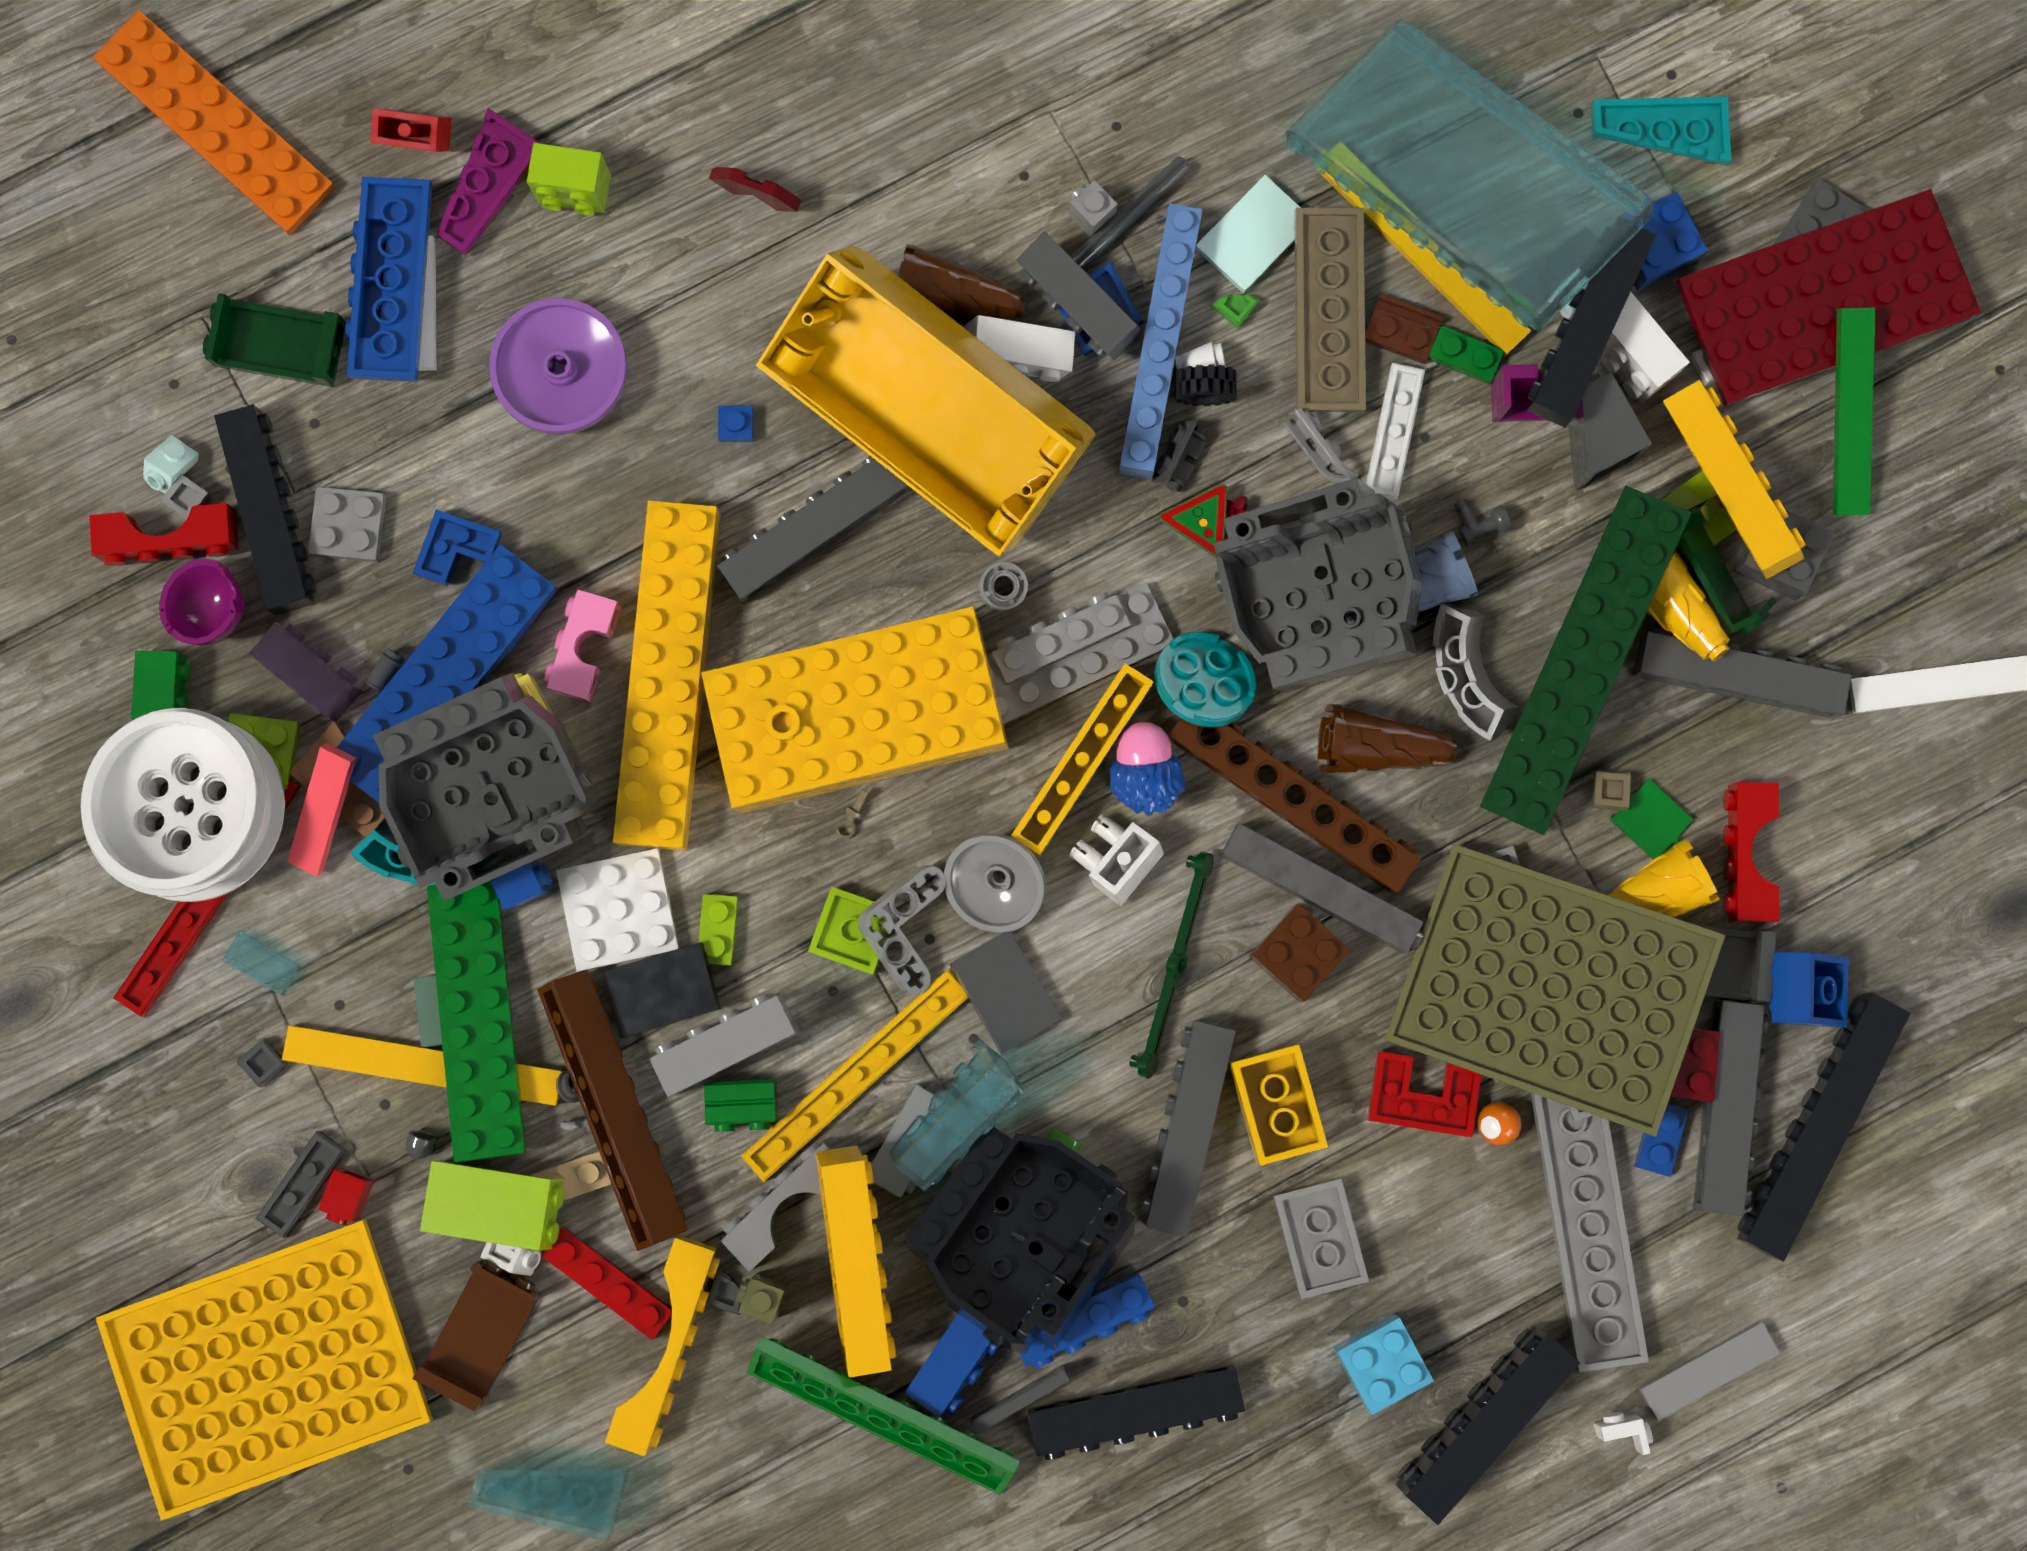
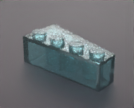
(957, 1117)
(563, 1499)

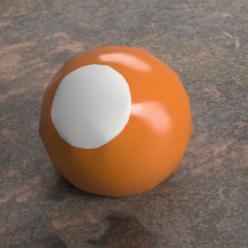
(1499, 1123)

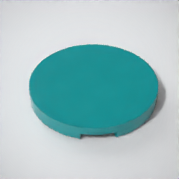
(1205, 679)

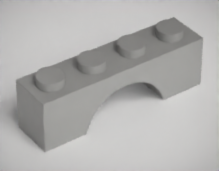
(754, 1236)

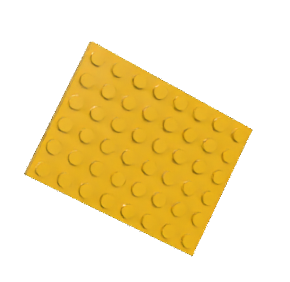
(263, 1369)

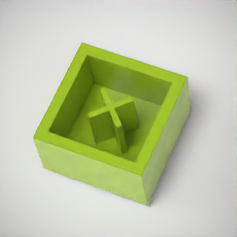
(569, 179)

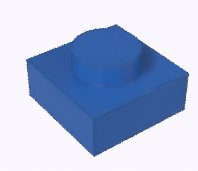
(735, 423)

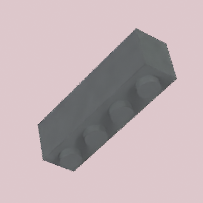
(1079, 296)

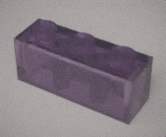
(306, 670)

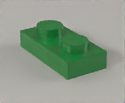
(1465, 355)

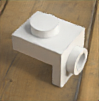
(1618, 1426)

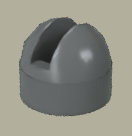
(420, 1144)

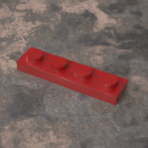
(608, 1283)

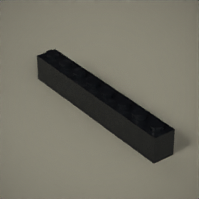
(1822, 1125)

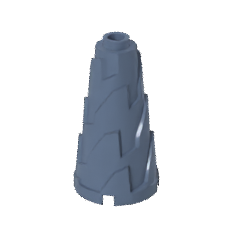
(1443, 574)

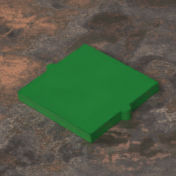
(1652, 820)

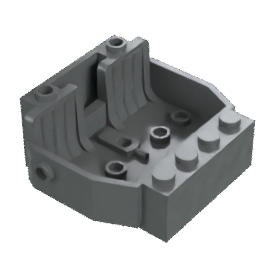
(1279, 598)
(443, 807)

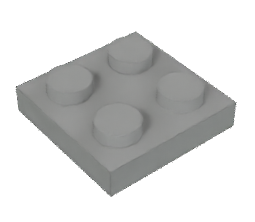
(347, 524)

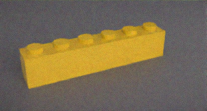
(1734, 480)
(1082, 759)

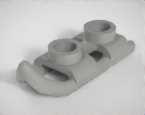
(1327, 451)

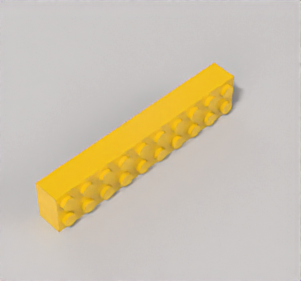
(667, 676)

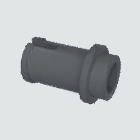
(384, 669)

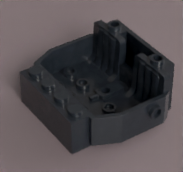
(1053, 1203)

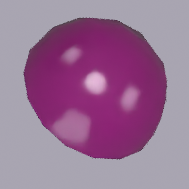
(201, 603)

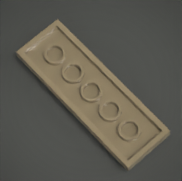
(1330, 309)

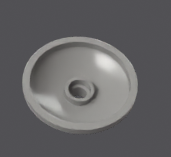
(982, 895)

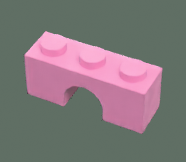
(588, 617)

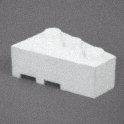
(1027, 347)

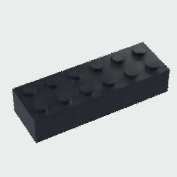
(1486, 1423)

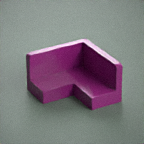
(1510, 393)

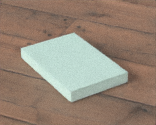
(1251, 235)

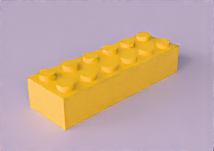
(854, 1262)

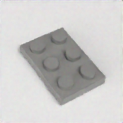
(1320, 1238)

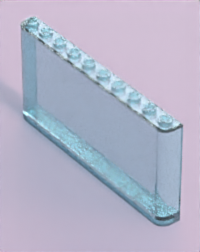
(1470, 174)

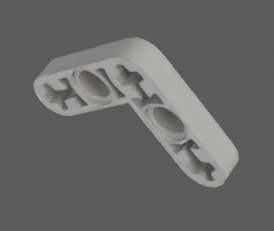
(892, 920)

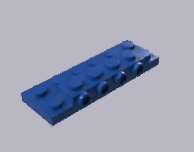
(388, 279)

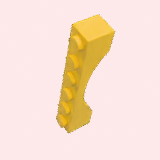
(686, 1273)

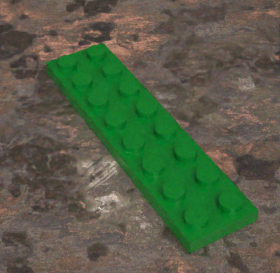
(476, 1024)
(882, 1416)

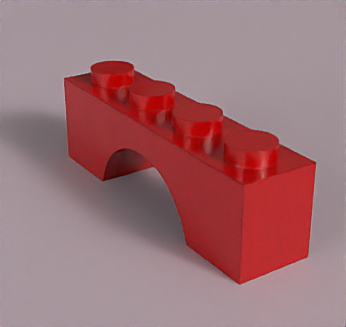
(206, 530)
(1749, 894)

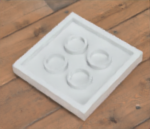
(617, 910)

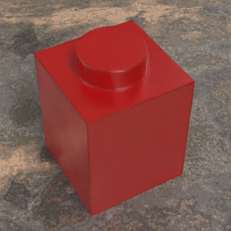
(345, 1196)

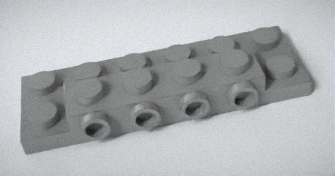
(1076, 650)

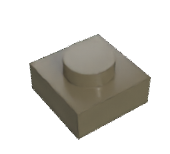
(1611, 791)

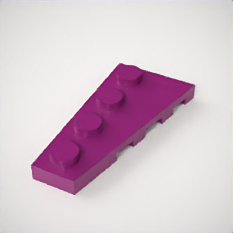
(491, 175)

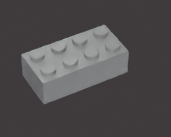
(724, 1046)

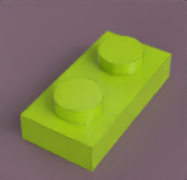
(718, 928)

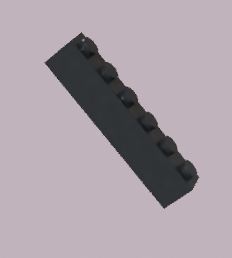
(1587, 333)
(265, 509)
(1135, 1411)

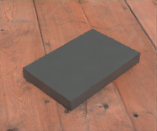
(1005, 992)

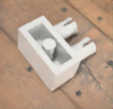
(1125, 864)

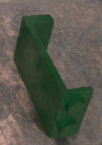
(1715, 575)

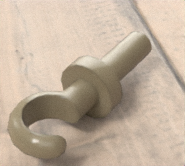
(854, 813)

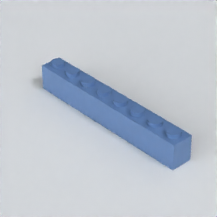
(1160, 342)

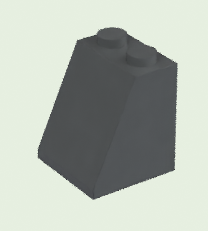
(1604, 432)

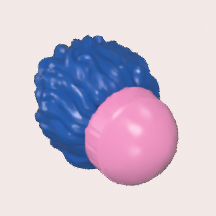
(1145, 769)

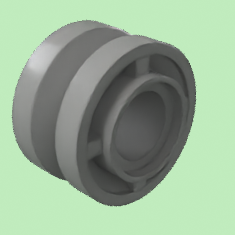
(1018, 581)

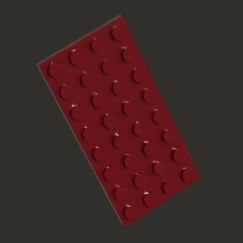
(1776, 308)

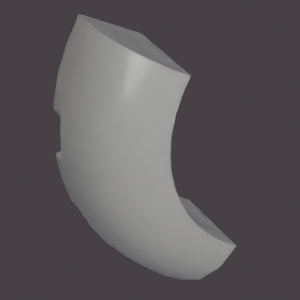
(1463, 673)

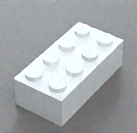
(1639, 351)

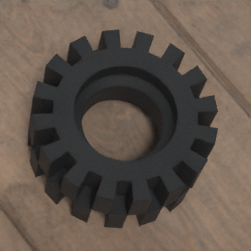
(1205, 385)

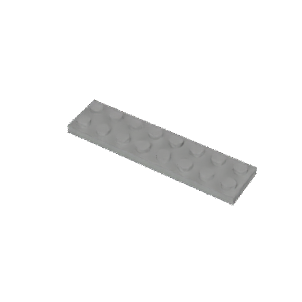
(1590, 1238)

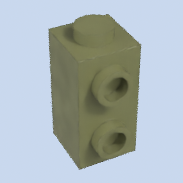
(762, 1297)

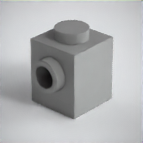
(1091, 207)

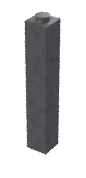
(1323, 889)

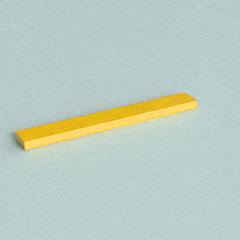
(1492, 321)
(399, 1061)
(855, 1076)

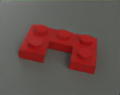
(1448, 1114)

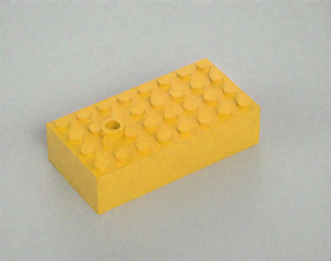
(854, 710)

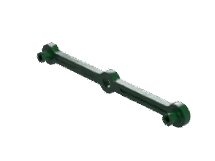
(1175, 965)

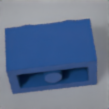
(523, 885)

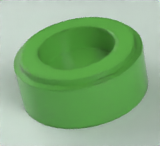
(1065, 1139)

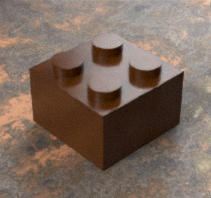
(1299, 953)

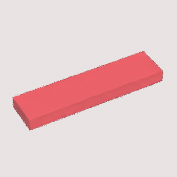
(321, 809)

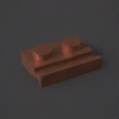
(1402, 328)

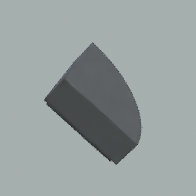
(724, 1293)

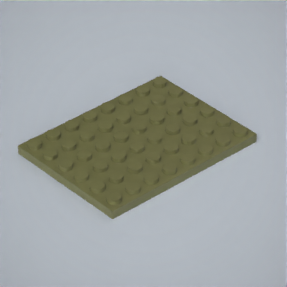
(1555, 989)

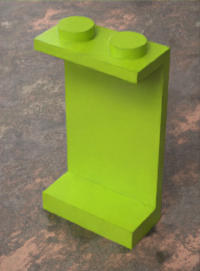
(492, 1206)

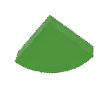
(1236, 307)

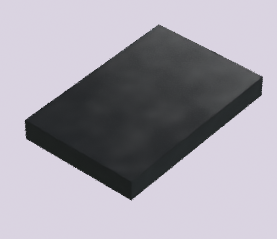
(662, 990)

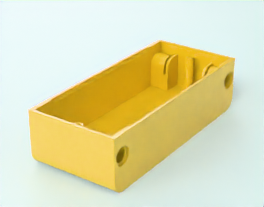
(925, 398)

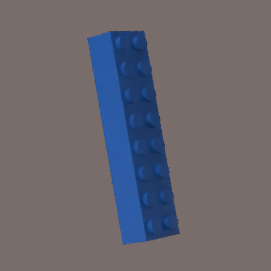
(454, 655)

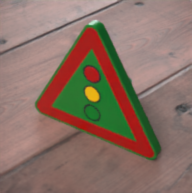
(1200, 518)

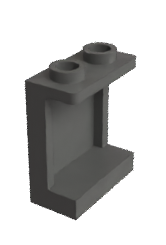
(1743, 966)

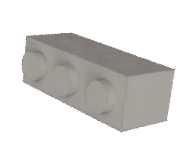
(883, 1168)

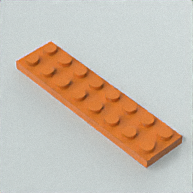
(214, 122)

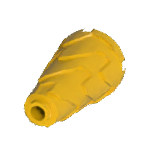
(1686, 614)
(1670, 883)

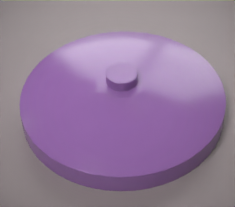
(558, 366)

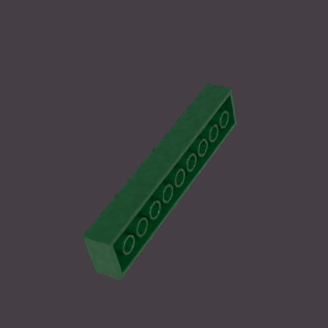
(1585, 659)

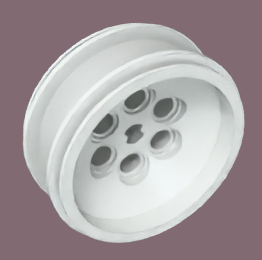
(125, 801)

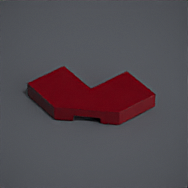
(771, 193)

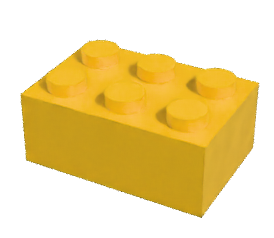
(1278, 1104)

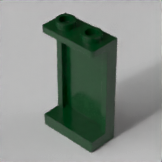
(274, 341)

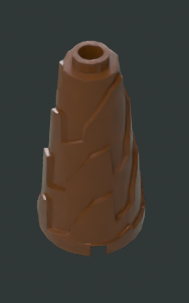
(957, 288)
(1374, 742)

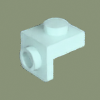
(167, 463)

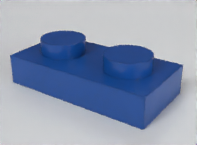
(1659, 1152)

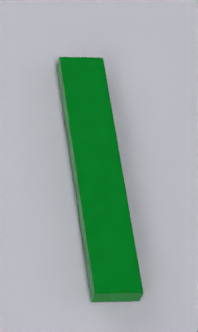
(1853, 411)

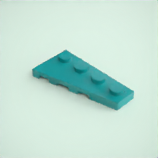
(1675, 126)

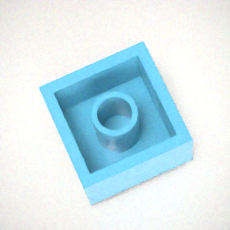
(1383, 1364)

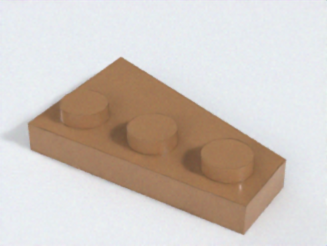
(358, 808)

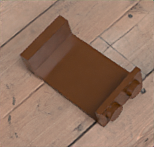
(478, 1335)

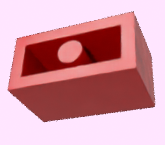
(410, 130)

